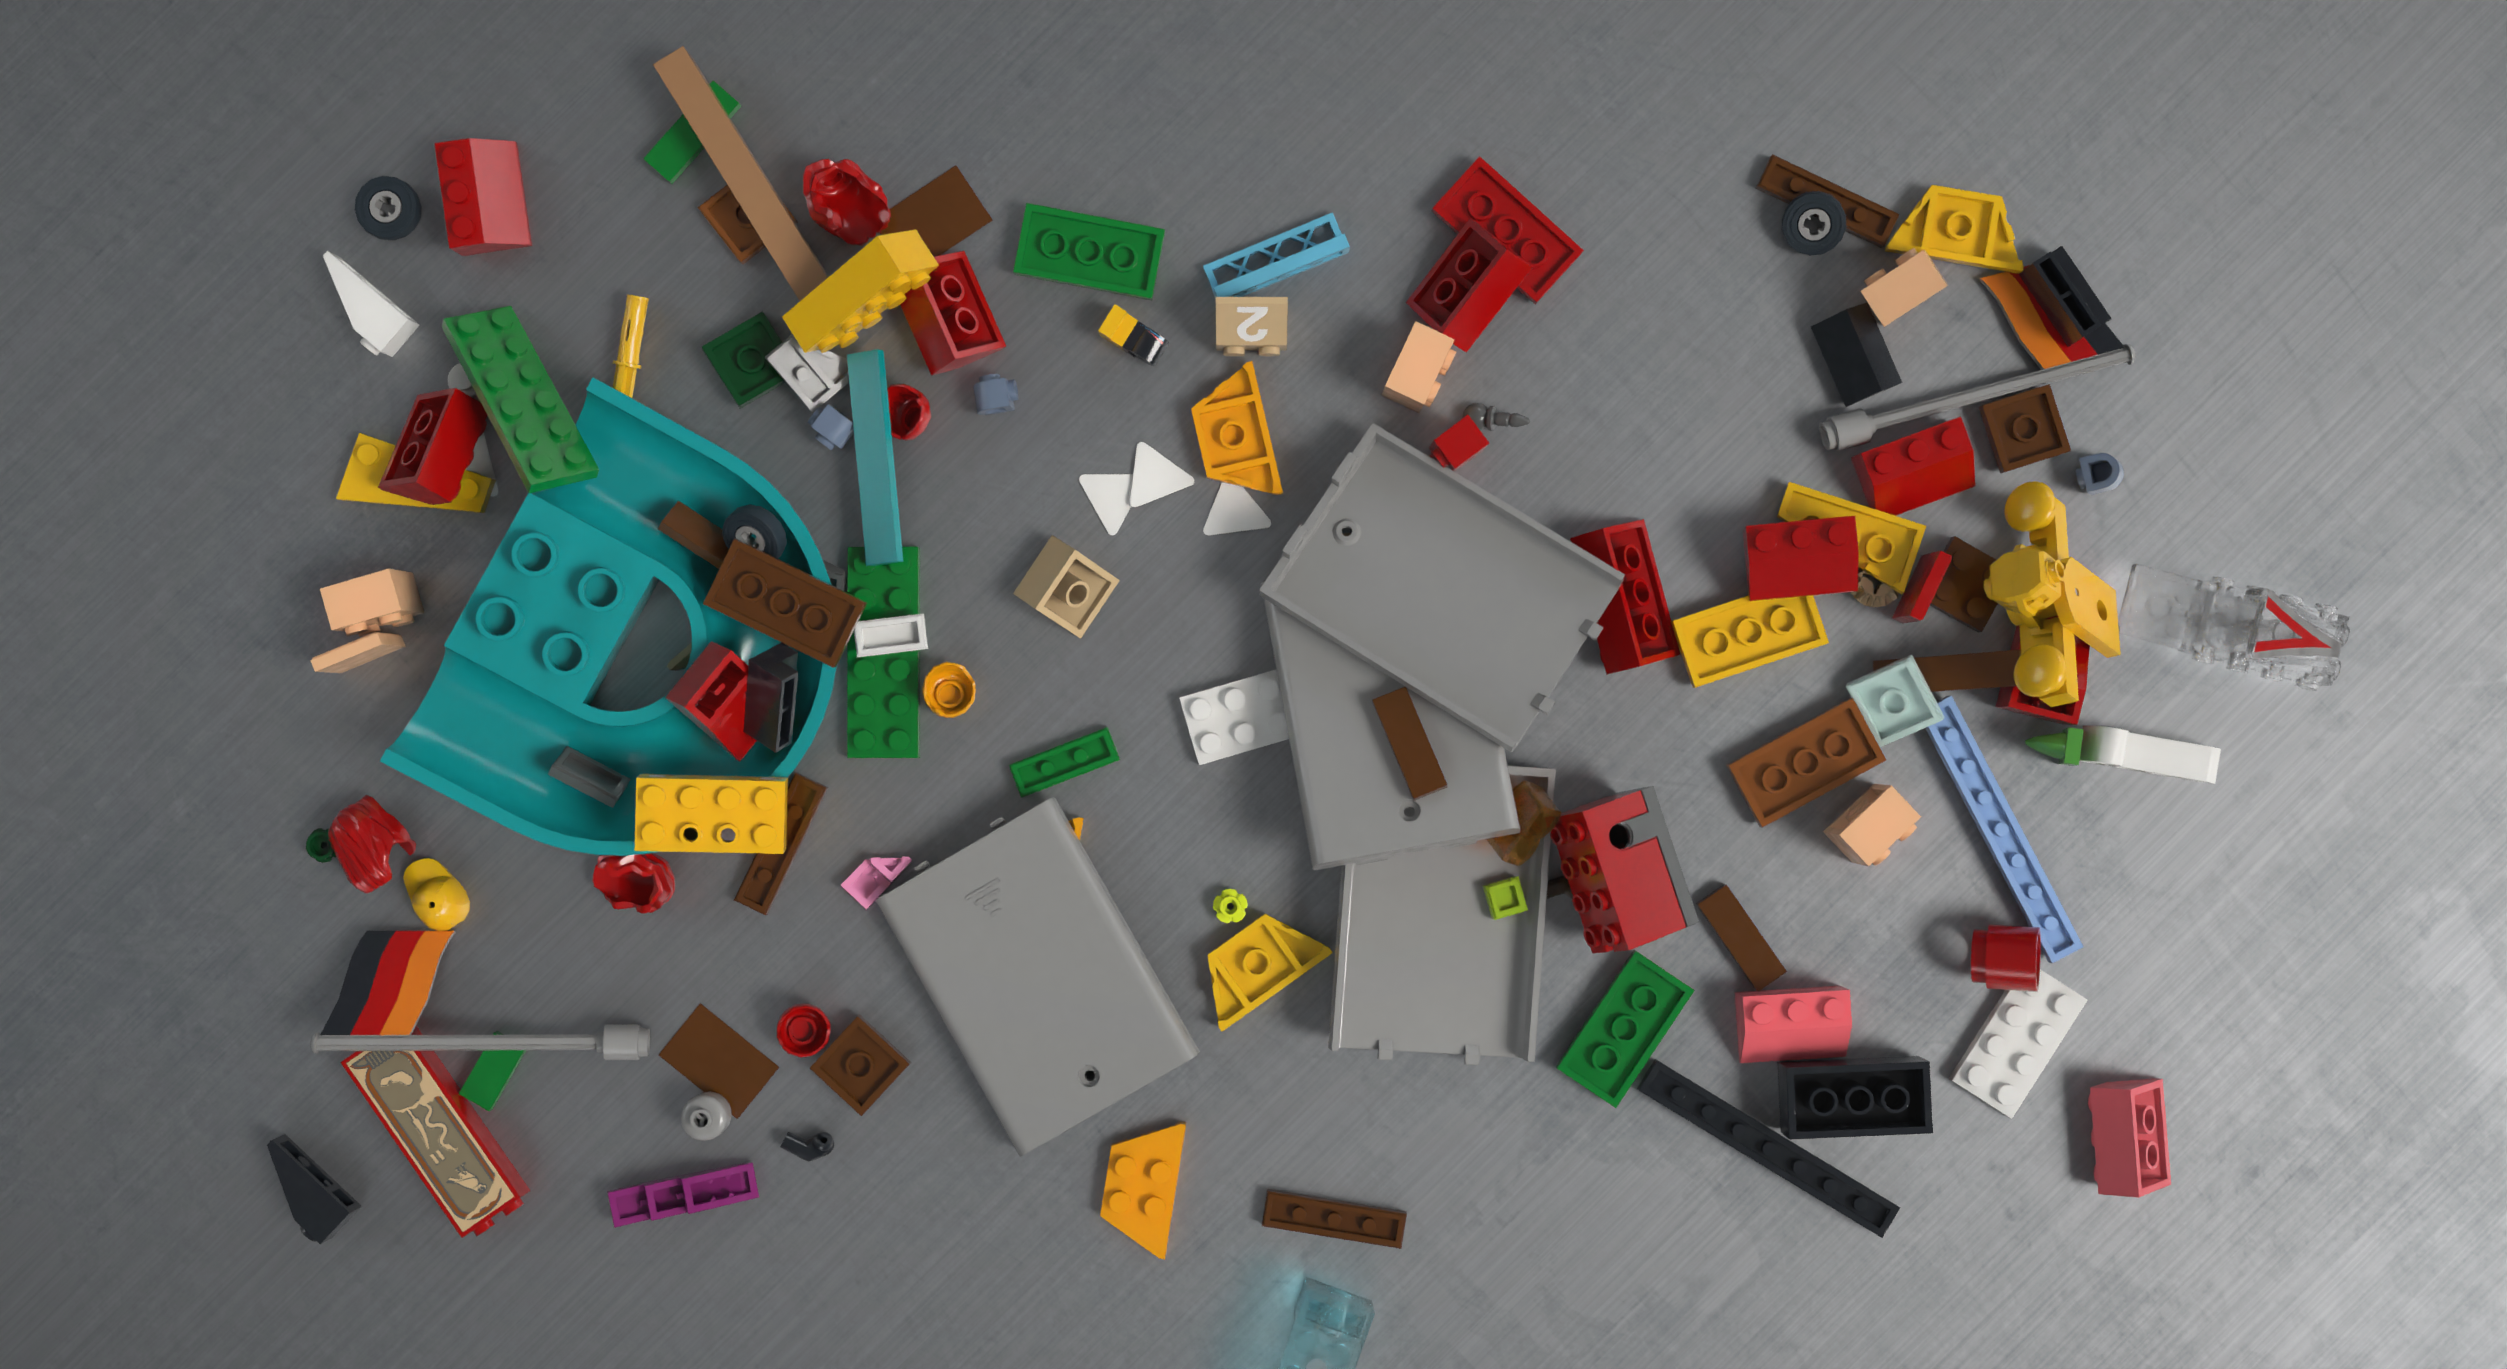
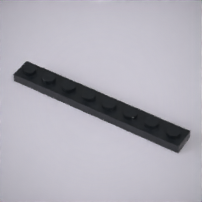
(1768, 1148)

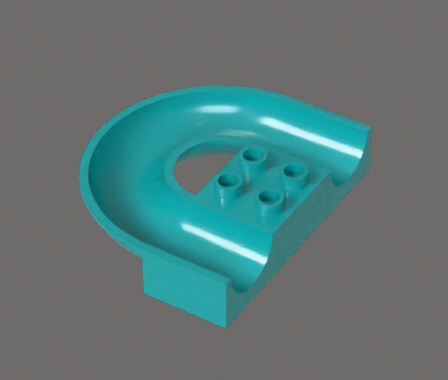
(556, 618)

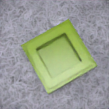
(1505, 897)

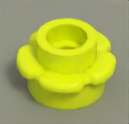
(1235, 914)

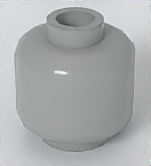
(715, 1109)

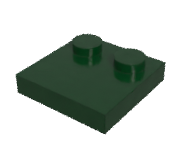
(741, 359)

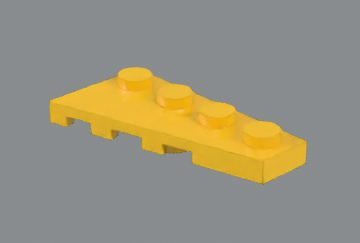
(367, 468)
(1884, 540)

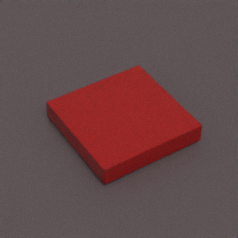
(1922, 587)

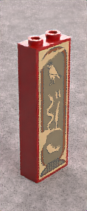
(439, 1135)

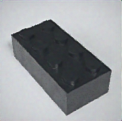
(1855, 1097)

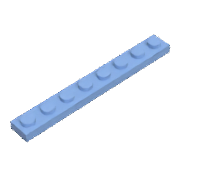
(2002, 832)

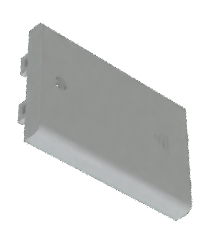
(1442, 586)
(1348, 771)
(1428, 963)
(1037, 976)

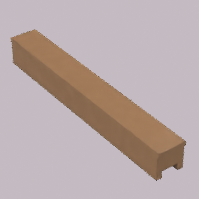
(741, 172)

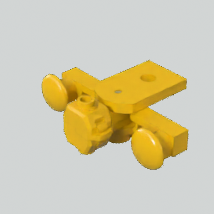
(2048, 583)

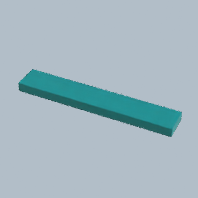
(875, 457)

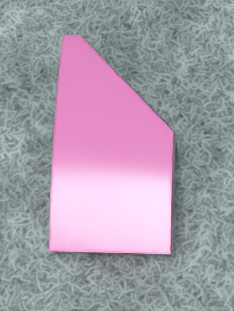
(873, 878)

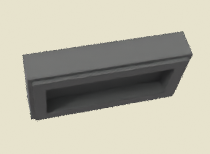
(589, 776)

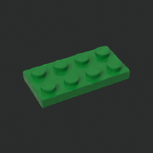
(1089, 251)
(1624, 1028)

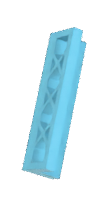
(1284, 267)

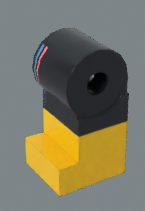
(1133, 336)

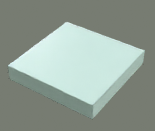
(1895, 701)

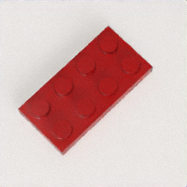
(1513, 220)

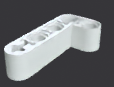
(2149, 754)

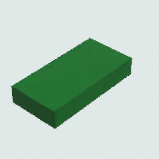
(491, 1076)

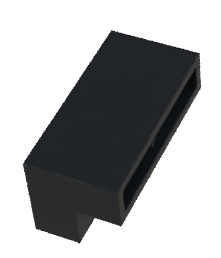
(2065, 296)
(1856, 354)
(771, 697)

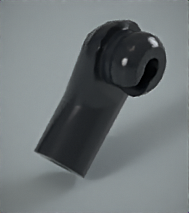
(808, 1149)

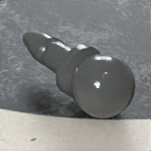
(1489, 417)

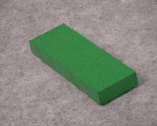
(680, 143)
(1064, 762)

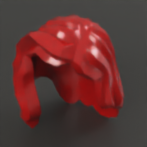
(845, 200)
(363, 841)
(635, 881)

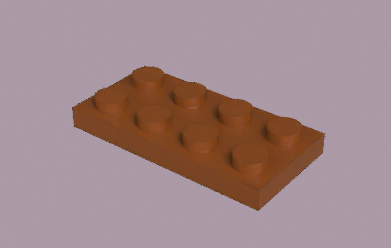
(1806, 762)

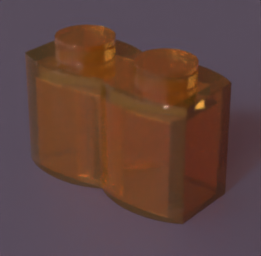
(1536, 819)

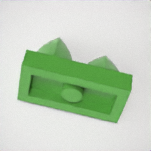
(2060, 745)

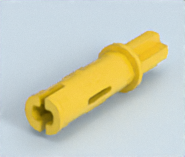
(630, 344)

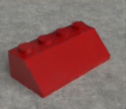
(1638, 617)

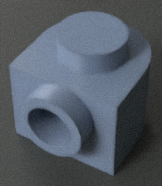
(995, 394)
(832, 427)
(2099, 473)

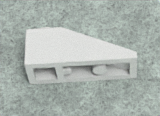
(369, 310)

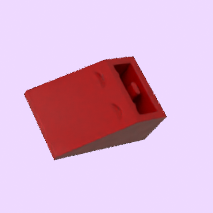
(715, 698)
(2014, 700)

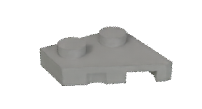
(811, 374)

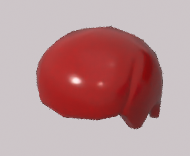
(908, 411)
(803, 1030)

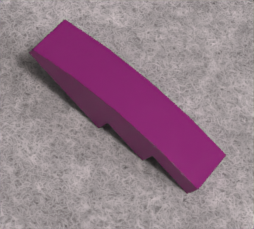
(683, 1194)

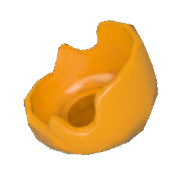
(948, 690)

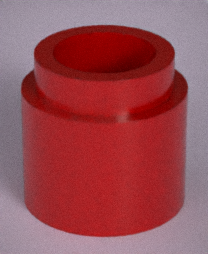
(2007, 957)

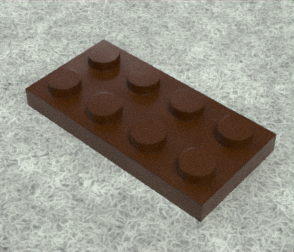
(785, 603)

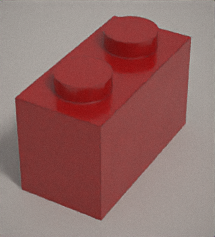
(1458, 444)

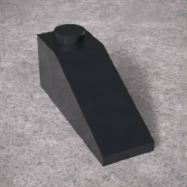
(312, 1194)

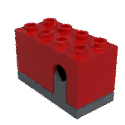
(1623, 871)

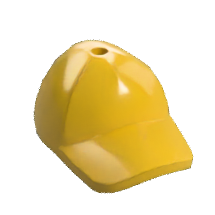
(431, 882)

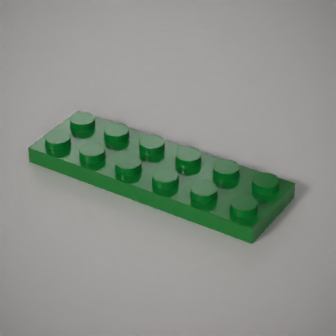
(520, 399)
(884, 687)

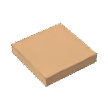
(357, 652)

